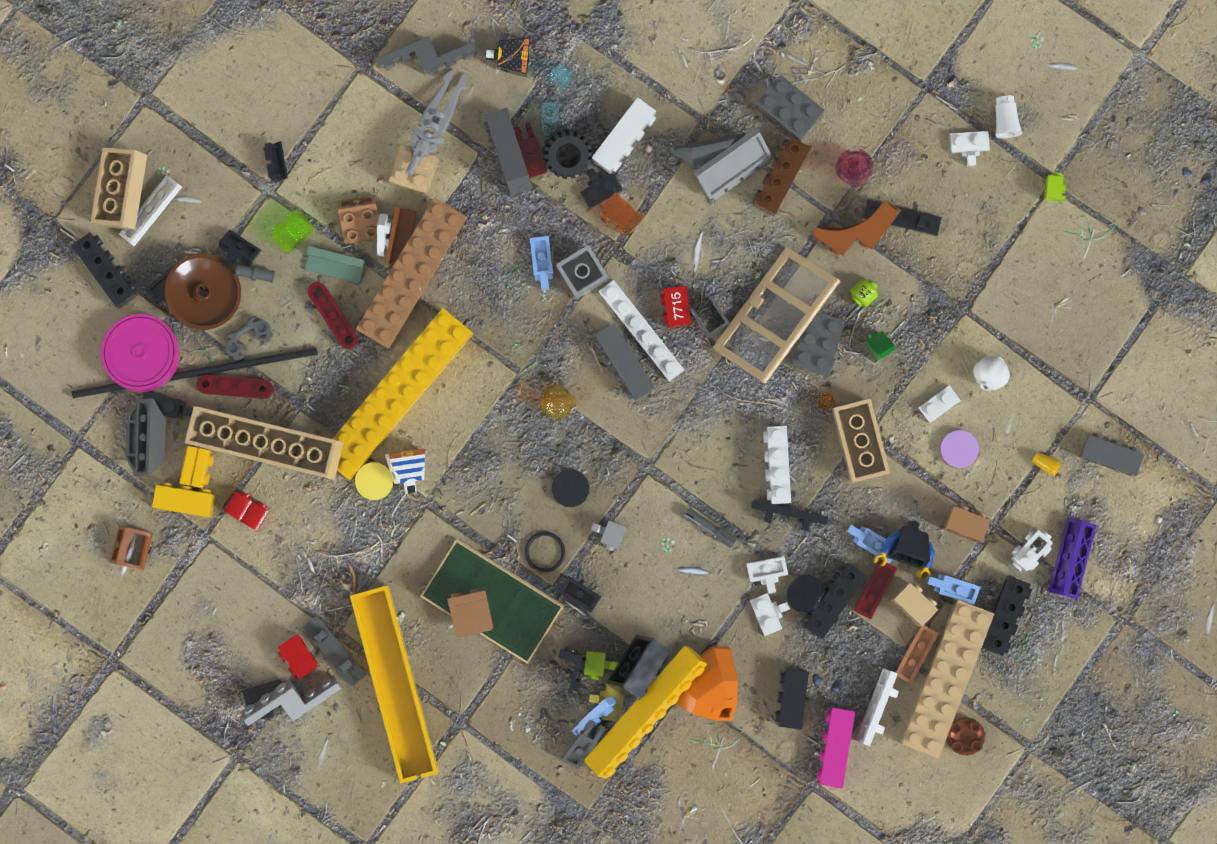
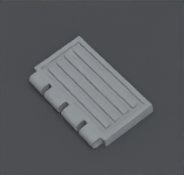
(732, 164)

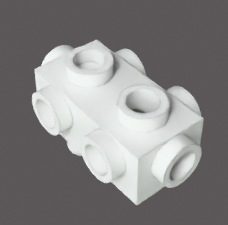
(1027, 555)

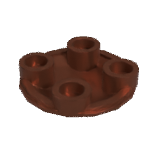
(966, 736)

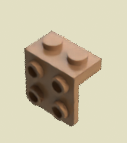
(470, 613)

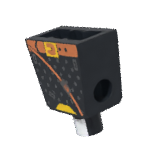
(511, 56)

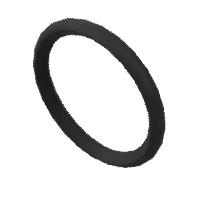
(539, 535)

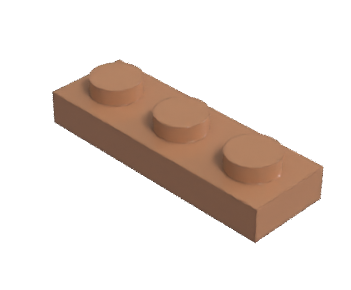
(916, 654)

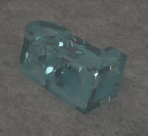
(550, 117)

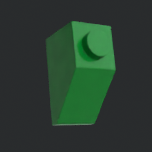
(879, 345)

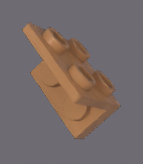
(358, 218)

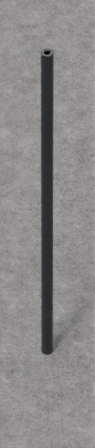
(207, 370)

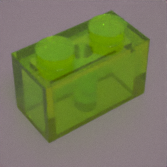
(292, 231)

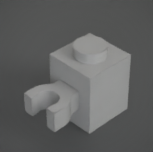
(611, 534)

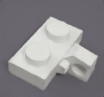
(969, 144)
(383, 229)
(767, 572)
(768, 613)

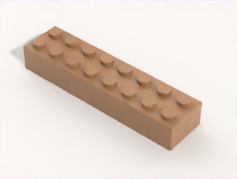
(411, 273)

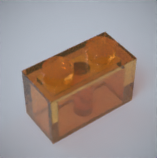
(621, 214)

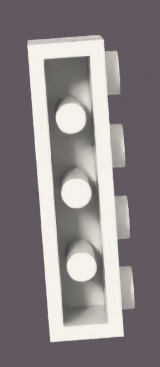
(624, 135)
(778, 465)

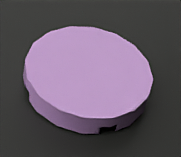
(959, 449)

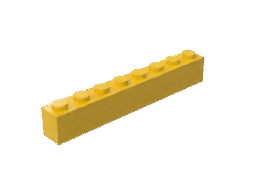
(645, 712)

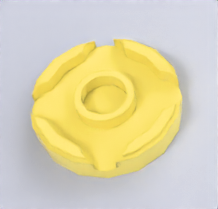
(374, 481)

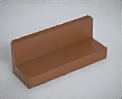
(401, 232)

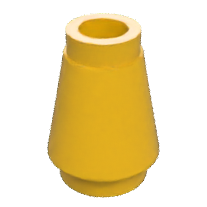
(1047, 463)

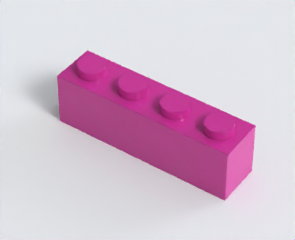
(836, 748)

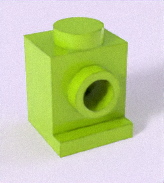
(1054, 188)

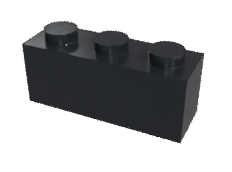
(792, 698)

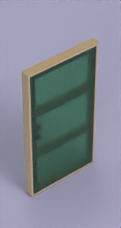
(517, 609)

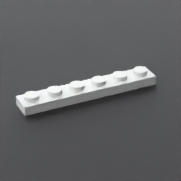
(641, 330)

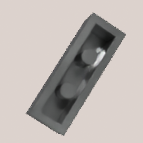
(1112, 455)

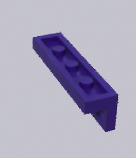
(1069, 557)

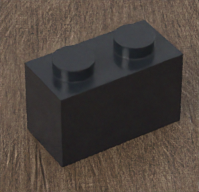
(579, 594)

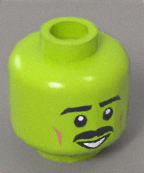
(864, 292)

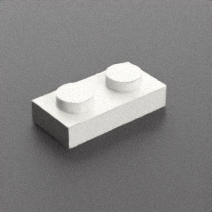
(939, 404)

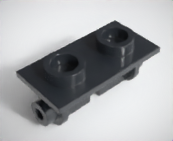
(276, 169)

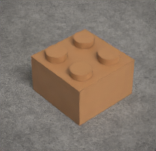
(966, 524)

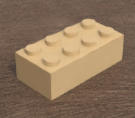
(118, 188)
(860, 441)

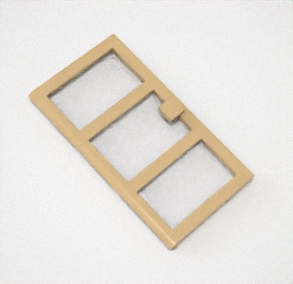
(776, 315)

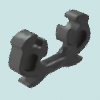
(261, 328)

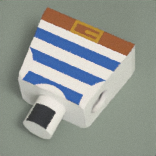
(407, 468)

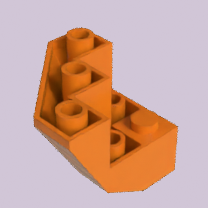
(716, 689)

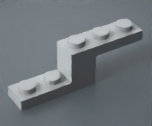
(290, 700)

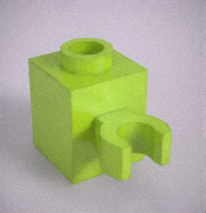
(596, 663)

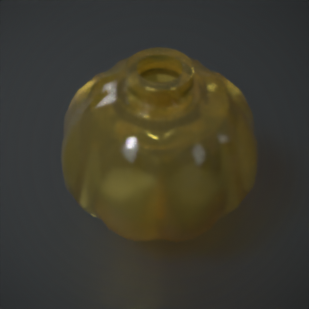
(557, 402)

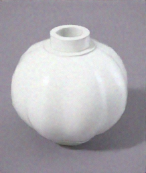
(991, 373)

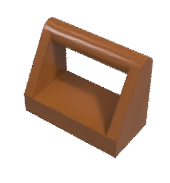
(121, 546)

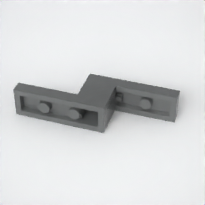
(426, 56)

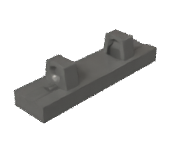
(334, 650)

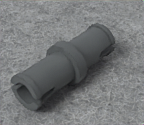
(254, 273)

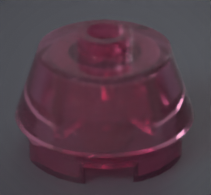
(854, 167)

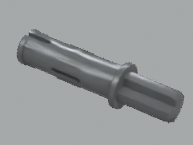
(710, 528)

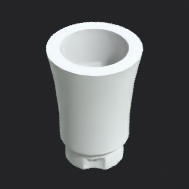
(1007, 118)

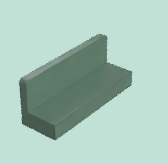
(334, 265)

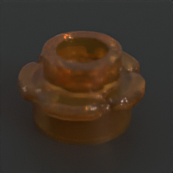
(825, 401)

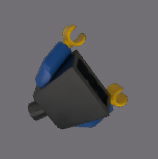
(909, 547)

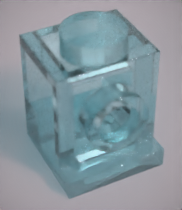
(560, 77)

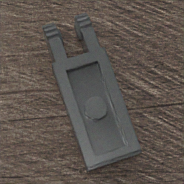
(582, 745)

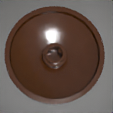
(202, 292)

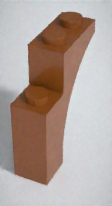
(867, 231)

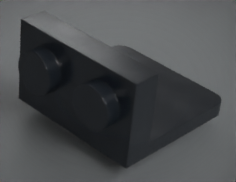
(571, 655)

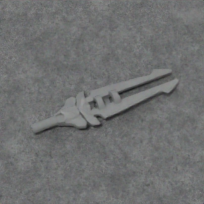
(425, 141)

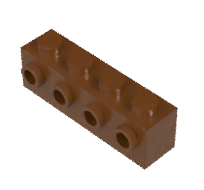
(782, 176)

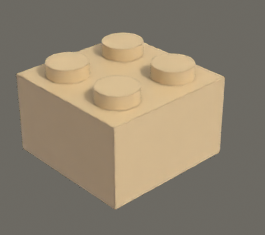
(422, 176)
(915, 604)

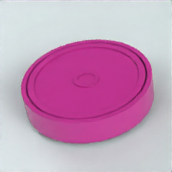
(140, 353)

